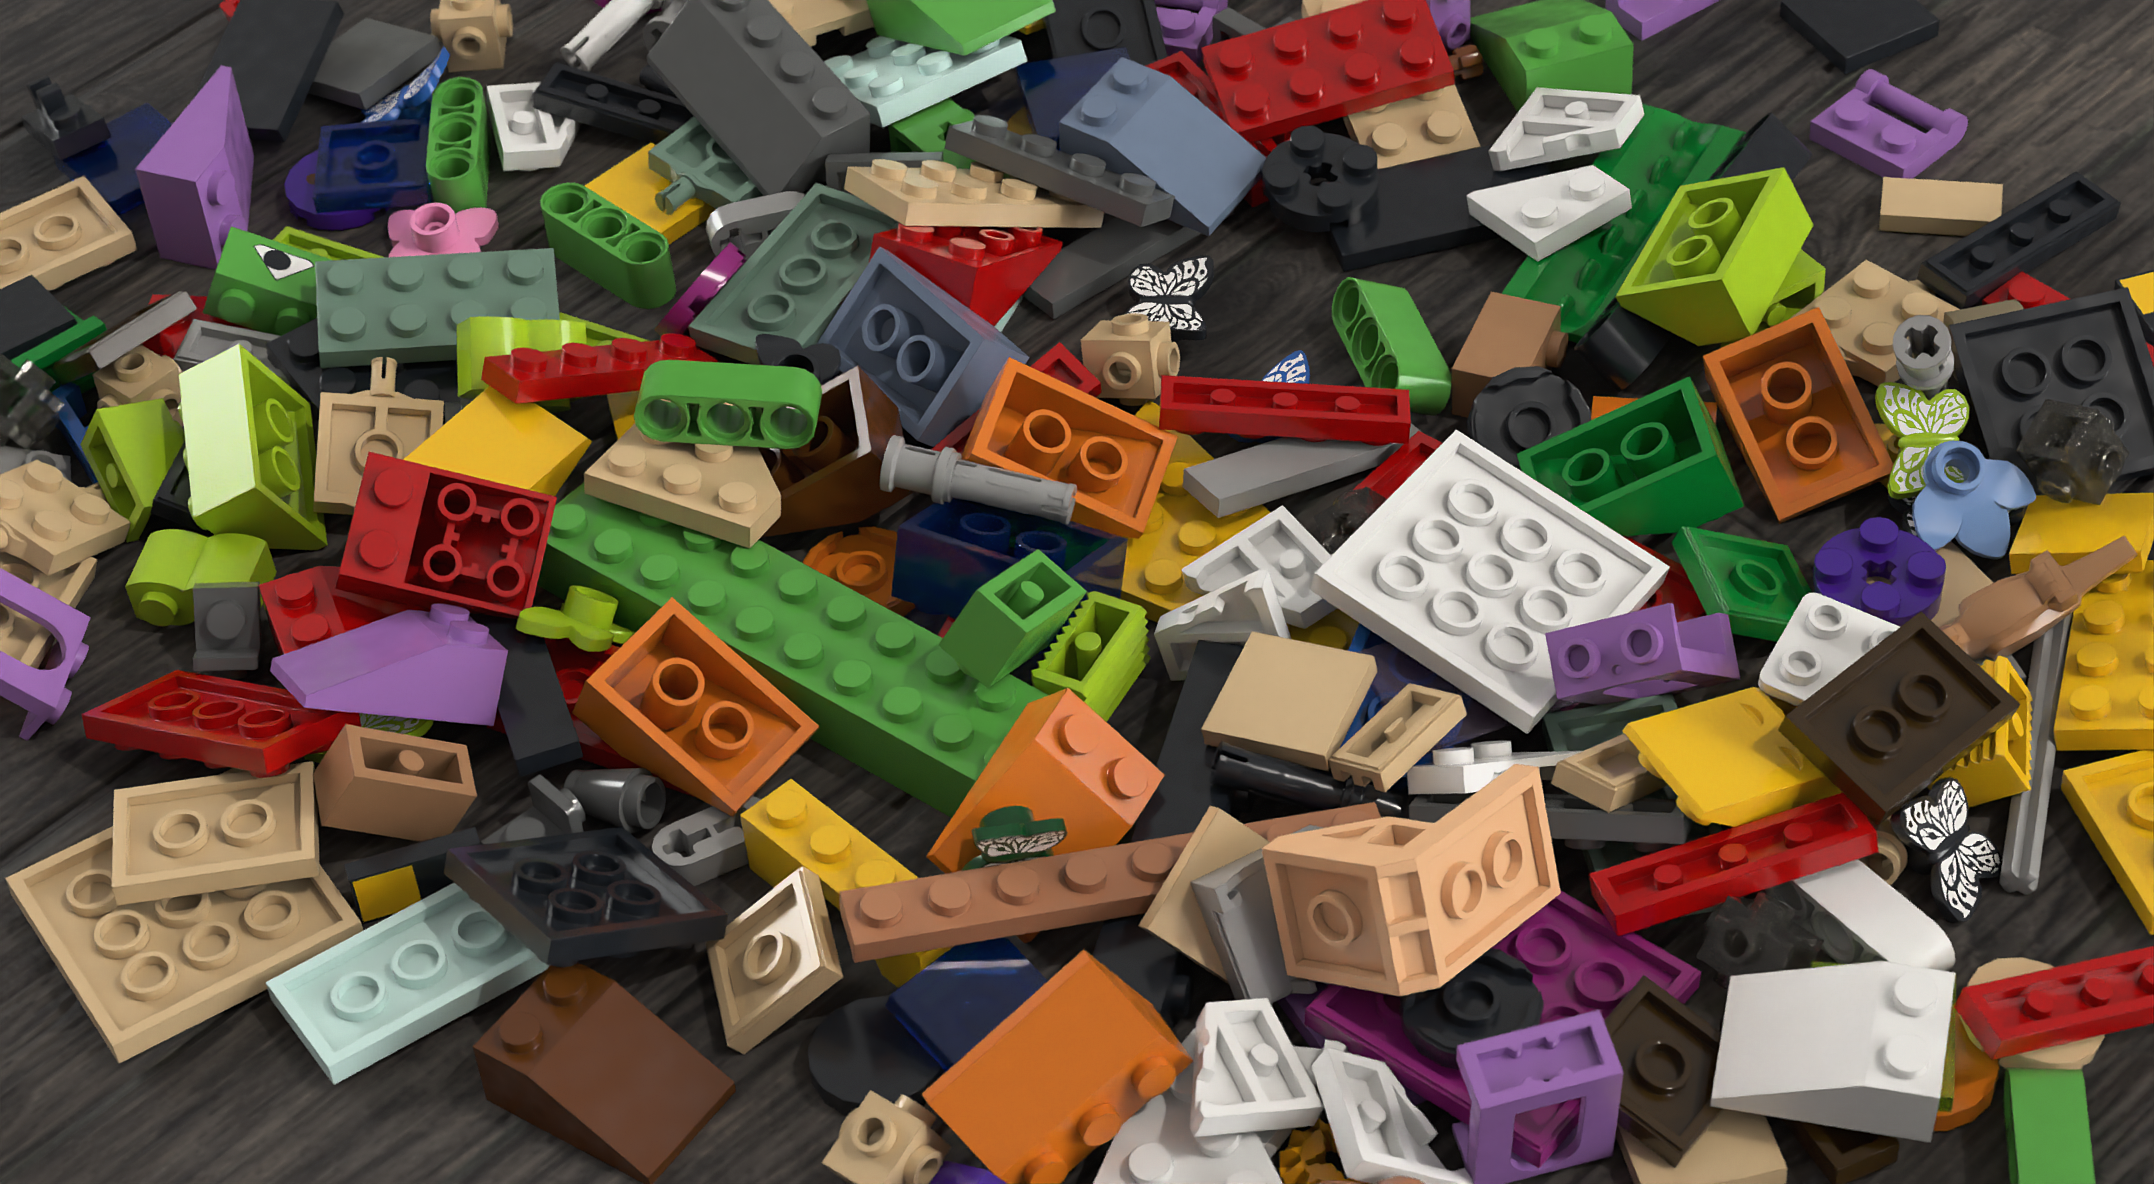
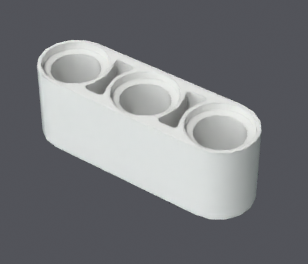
(1864, 918)

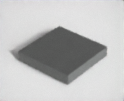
(372, 62)

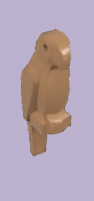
(2031, 603)

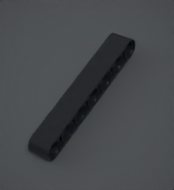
(1624, 343)

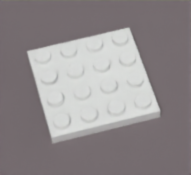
(1477, 569)

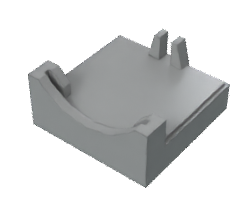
(1245, 929)

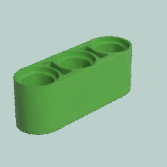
(459, 145)
(608, 245)
(1391, 343)
(699, 410)
(2047, 1127)

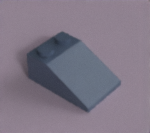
(1161, 131)
(918, 346)

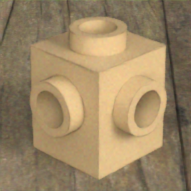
(473, 33)
(1130, 357)
(138, 378)
(887, 1144)

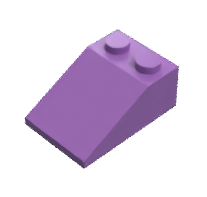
(200, 176)
(402, 666)

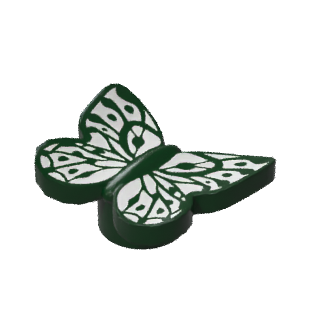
(1014, 836)

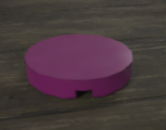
(702, 291)

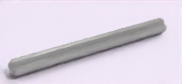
(2030, 808)

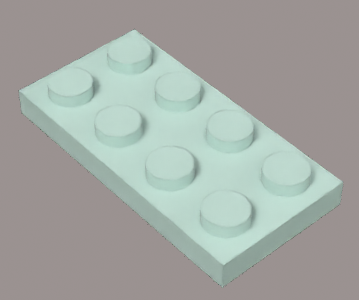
(400, 981)

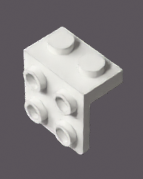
(1818, 646)

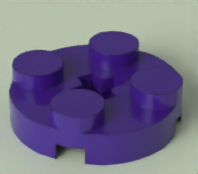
(1884, 552)

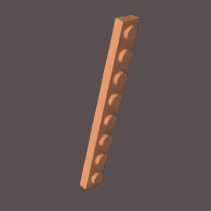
(1032, 892)

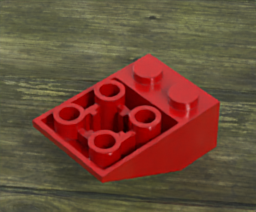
(974, 264)
(444, 539)

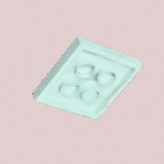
(904, 77)

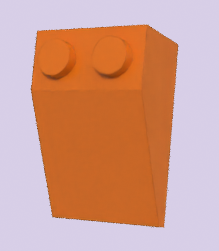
(1797, 415)
(1071, 437)
(692, 711)
(1061, 766)

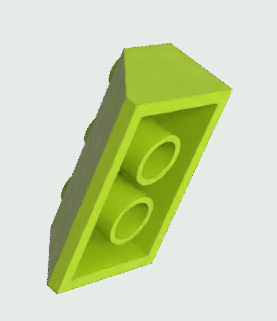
(1718, 257)
(249, 452)

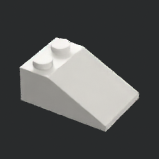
(1838, 1046)

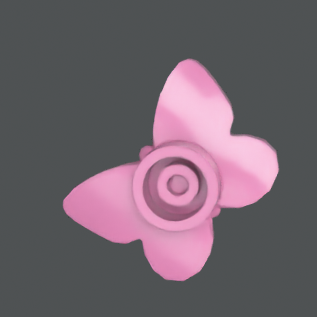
(438, 230)

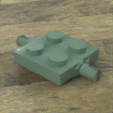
(697, 170)

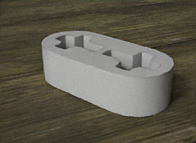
(753, 217)
(709, 839)

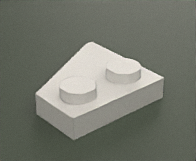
(526, 135)
(1247, 1072)

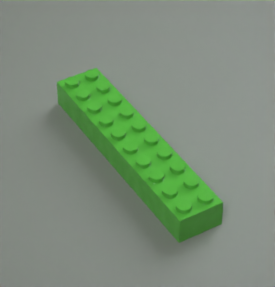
(847, 662)

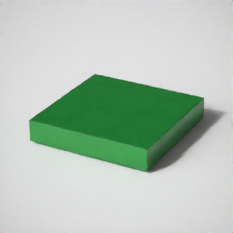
(1742, 578)

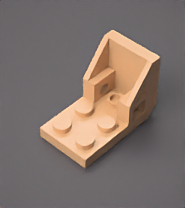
(1413, 900)

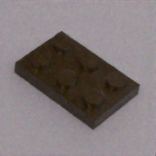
(1898, 717)

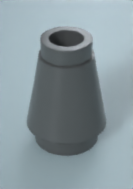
(620, 796)

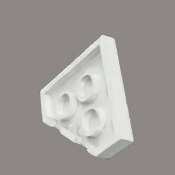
(1161, 1148)

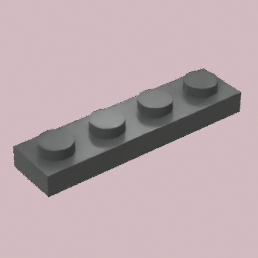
(1073, 176)
(1646, 821)

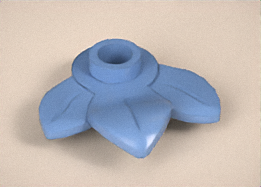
(1969, 510)

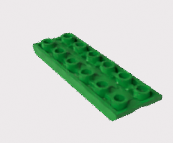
(1652, 164)

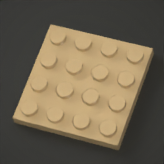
(171, 960)

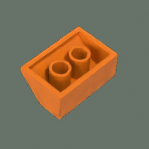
(1059, 1075)

